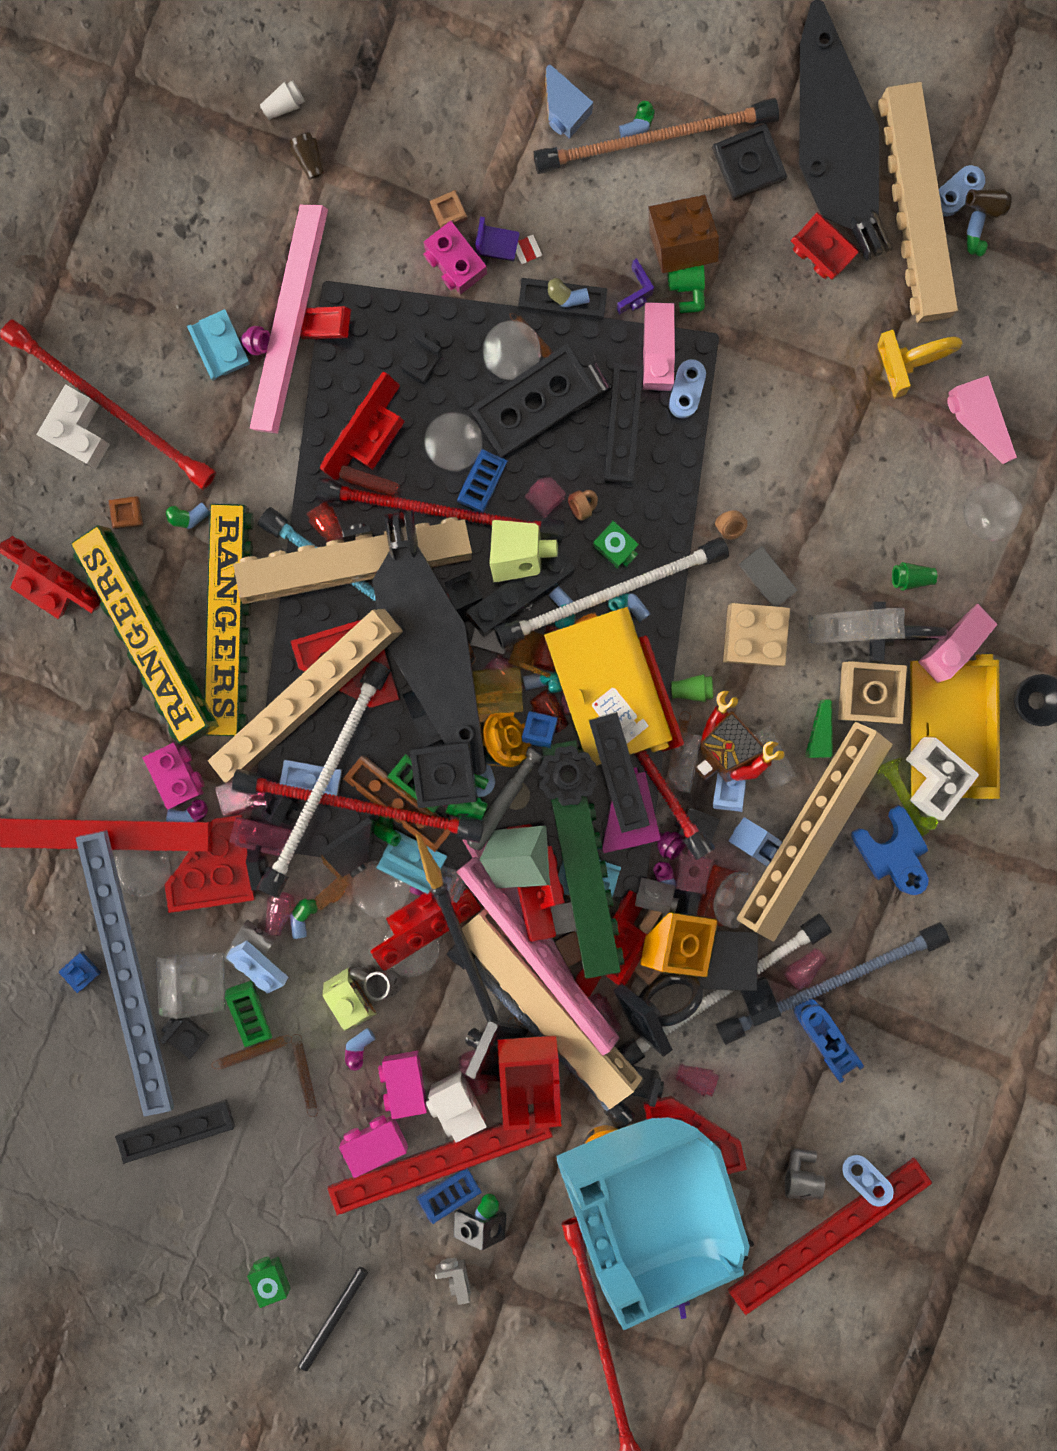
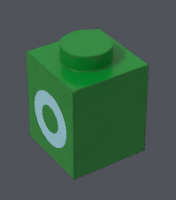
(616, 545)
(268, 1281)

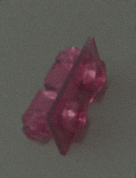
(251, 833)

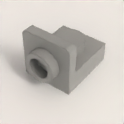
(459, 1280)

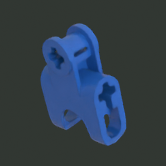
(897, 855)
(835, 1050)

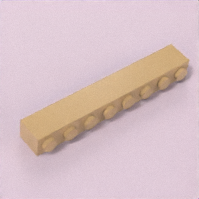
(918, 202)
(343, 561)
(306, 694)
(814, 831)
(607, 1075)

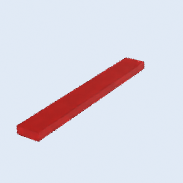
(121, 833)
(432, 1165)
(826, 1239)

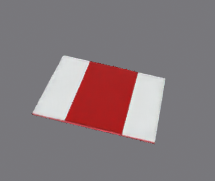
(528, 249)

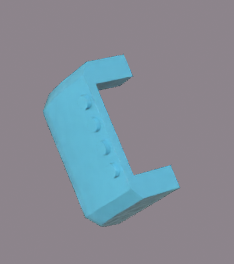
(655, 1216)

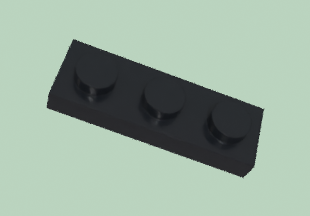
(535, 297)

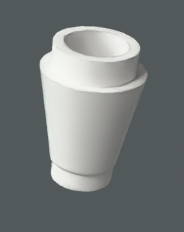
(282, 100)

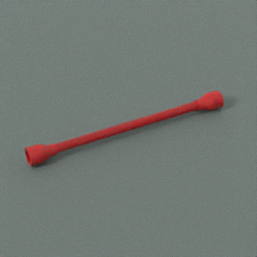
(18, 337)
(576, 1241)

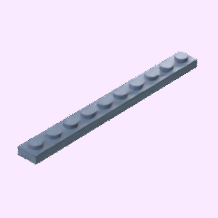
(125, 973)

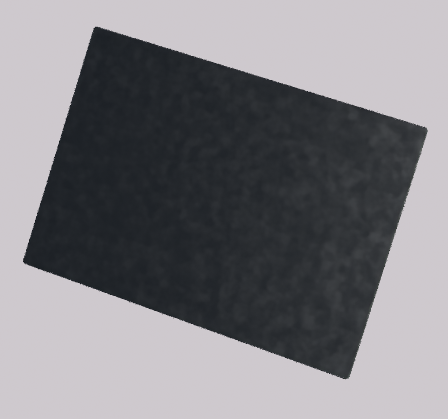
(652, 510)

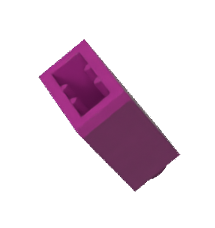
(612, 836)

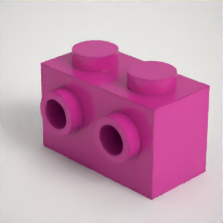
(454, 258)
(174, 775)
(404, 1085)
(373, 1145)

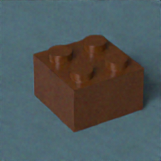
(683, 234)

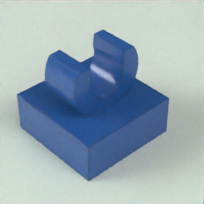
(539, 729)
(79, 972)

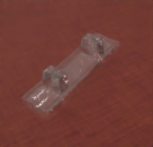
(857, 626)

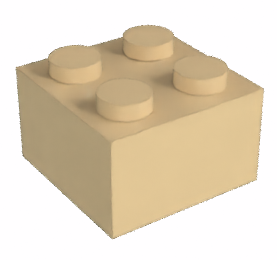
(756, 635)
(872, 692)

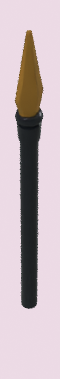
(443, 899)

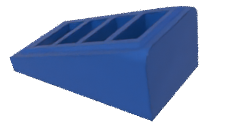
(472, 502)
(443, 1211)

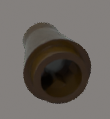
(306, 152)
(990, 201)

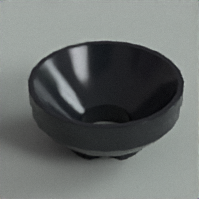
(1044, 685)

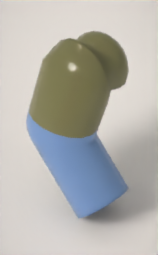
(564, 296)

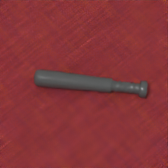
(506, 797)

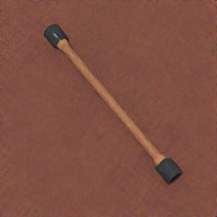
(759, 113)

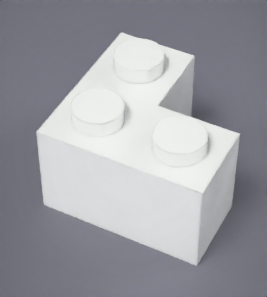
(67, 427)
(946, 777)
(456, 1107)

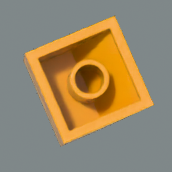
(680, 945)

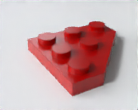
(312, 647)
(211, 876)
(727, 1143)

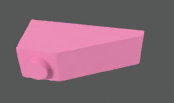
(658, 347)
(980, 414)
(962, 642)

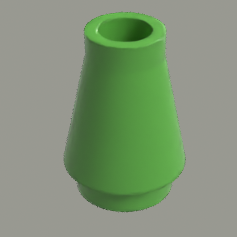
(694, 688)

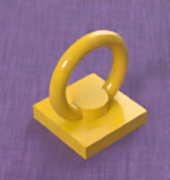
(901, 361)

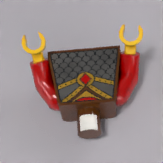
(732, 747)

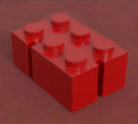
(529, 1077)

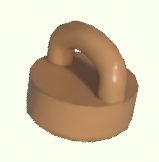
(580, 504)
(731, 524)

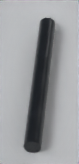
(333, 1318)

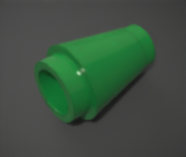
(912, 576)

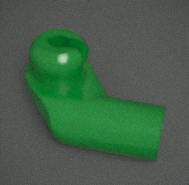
(384, 830)

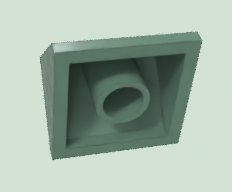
(517, 857)

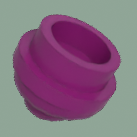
(256, 340)
(670, 844)

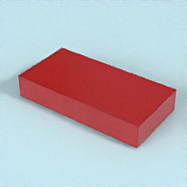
(326, 323)

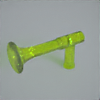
(891, 771)

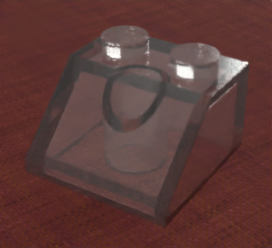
(190, 984)

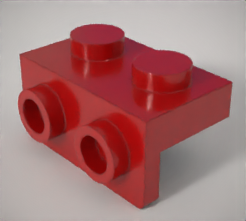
(824, 247)

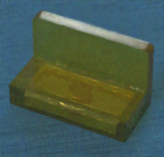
(498, 690)

